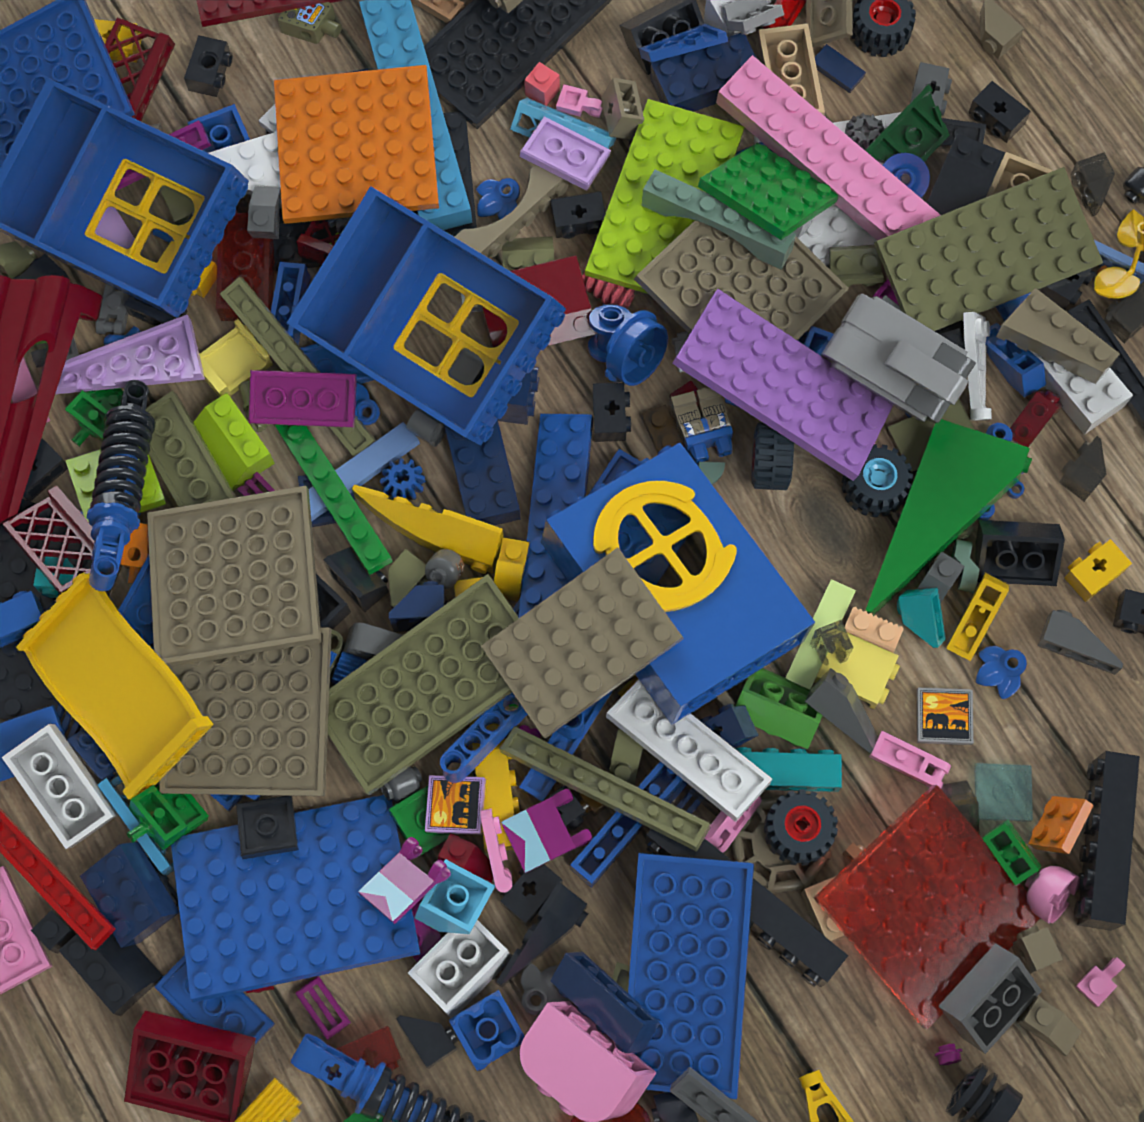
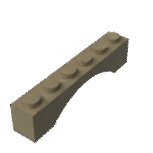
(541, 188)

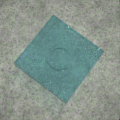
(1004, 792)

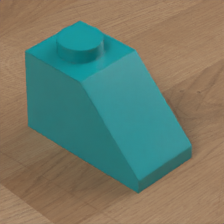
(923, 614)

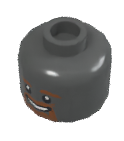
(444, 568)

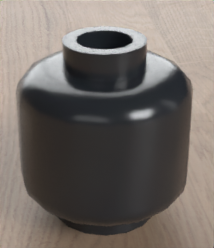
(1135, 186)

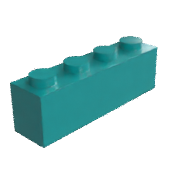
(798, 769)

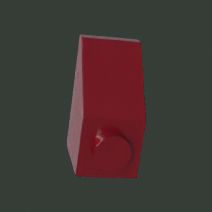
(467, 857)

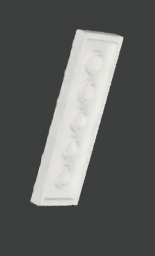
(691, 752)

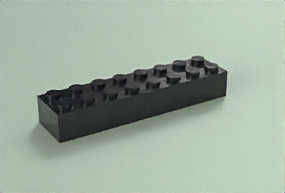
(770, 920)

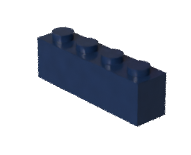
(604, 1002)

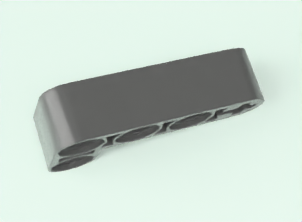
(466, 370)
(367, 640)

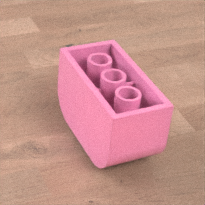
(581, 1065)

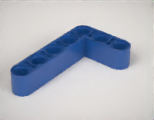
(490, 739)

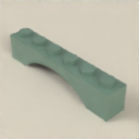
(676, 198)

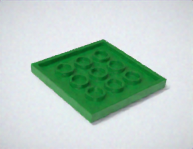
(768, 190)

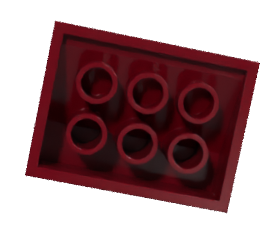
(565, 284)
(188, 1068)

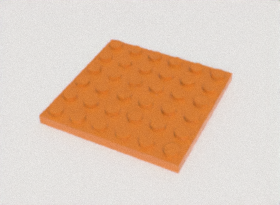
(351, 135)

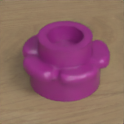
(948, 1054)

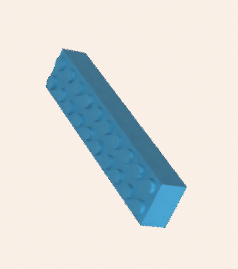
(397, 44)

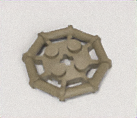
(770, 861)

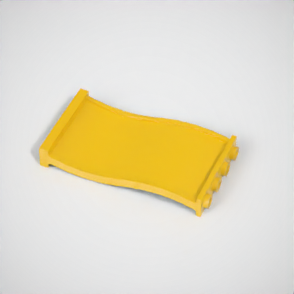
(114, 685)

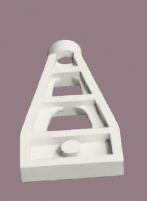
(975, 334)

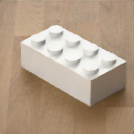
(1082, 400)
(60, 786)

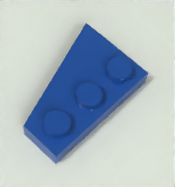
(683, 42)

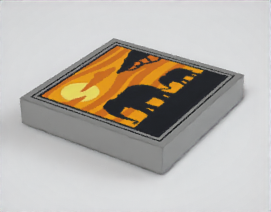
(944, 716)

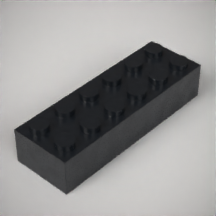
(1107, 841)

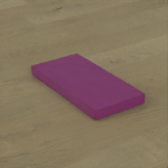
(302, 398)

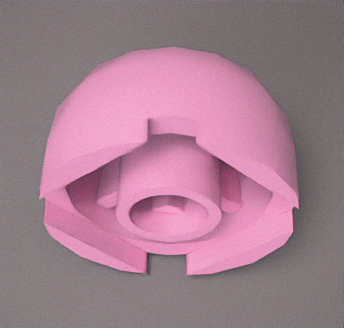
(1050, 891)

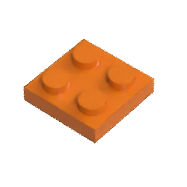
(1060, 824)

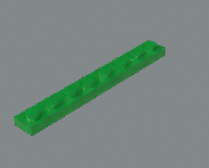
(335, 497)

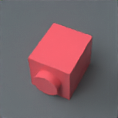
(542, 84)

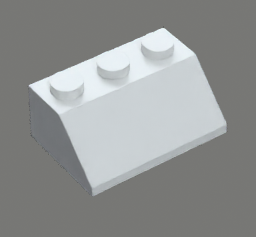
(460, 968)

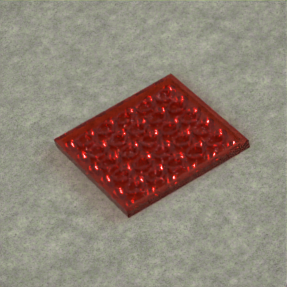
(926, 904)

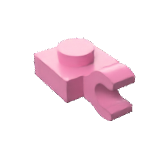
(575, 100)
(1098, 984)

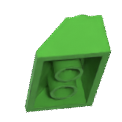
(780, 707)

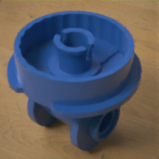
(627, 343)

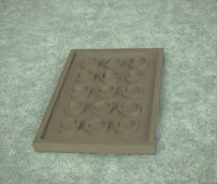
(581, 642)

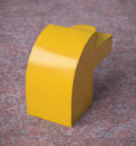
(511, 568)

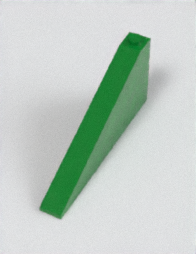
(953, 487)

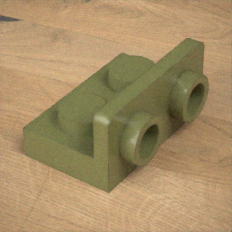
(856, 264)

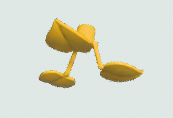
(1116, 281)

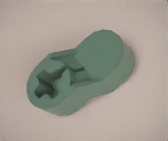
(969, 575)

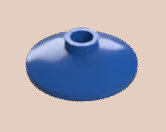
(913, 166)

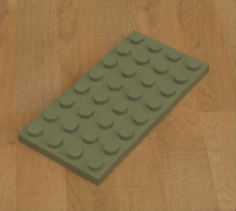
(989, 251)
(420, 687)

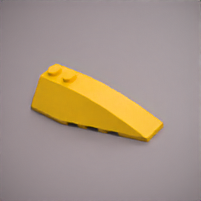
(471, 539)

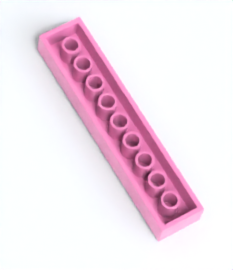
(816, 145)

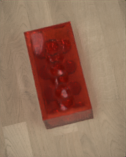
(246, 258)

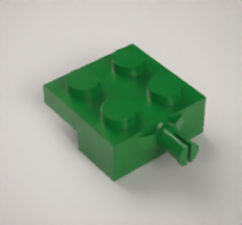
(89, 412)
(165, 816)

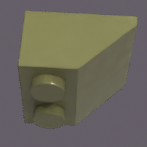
(527, 252)

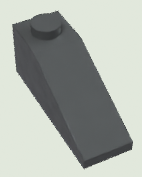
(1074, 640)
(840, 704)

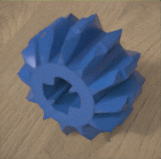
(399, 472)

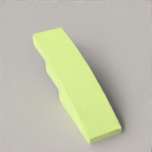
(831, 609)

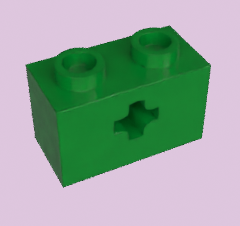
(1011, 852)

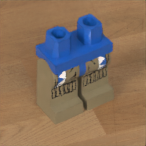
(702, 427)

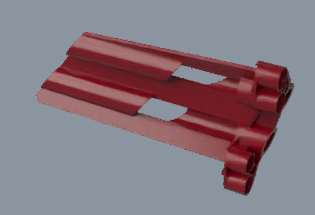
(29, 314)

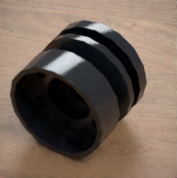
(982, 1101)

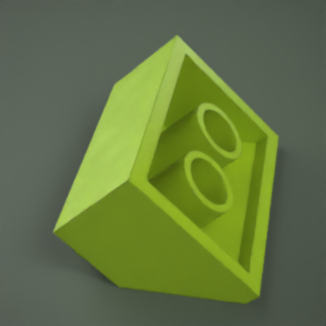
(232, 441)

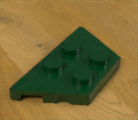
(913, 131)

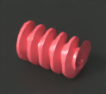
(609, 292)

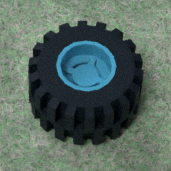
(881, 483)

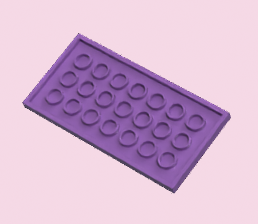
(783, 384)

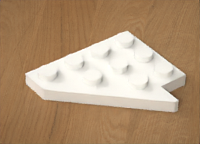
(255, 160)

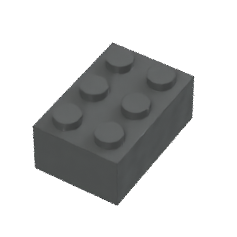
(990, 998)

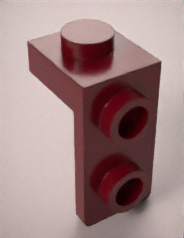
(1035, 417)

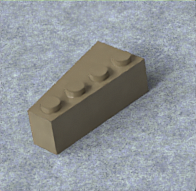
(1058, 337)

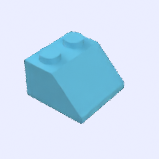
(456, 902)

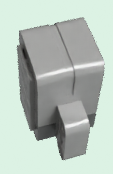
(899, 359)

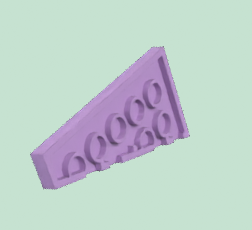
(151, 356)

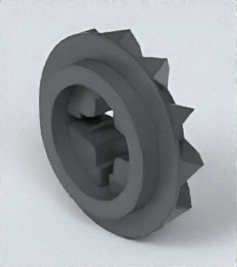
(855, 125)

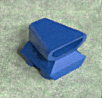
(487, 1030)

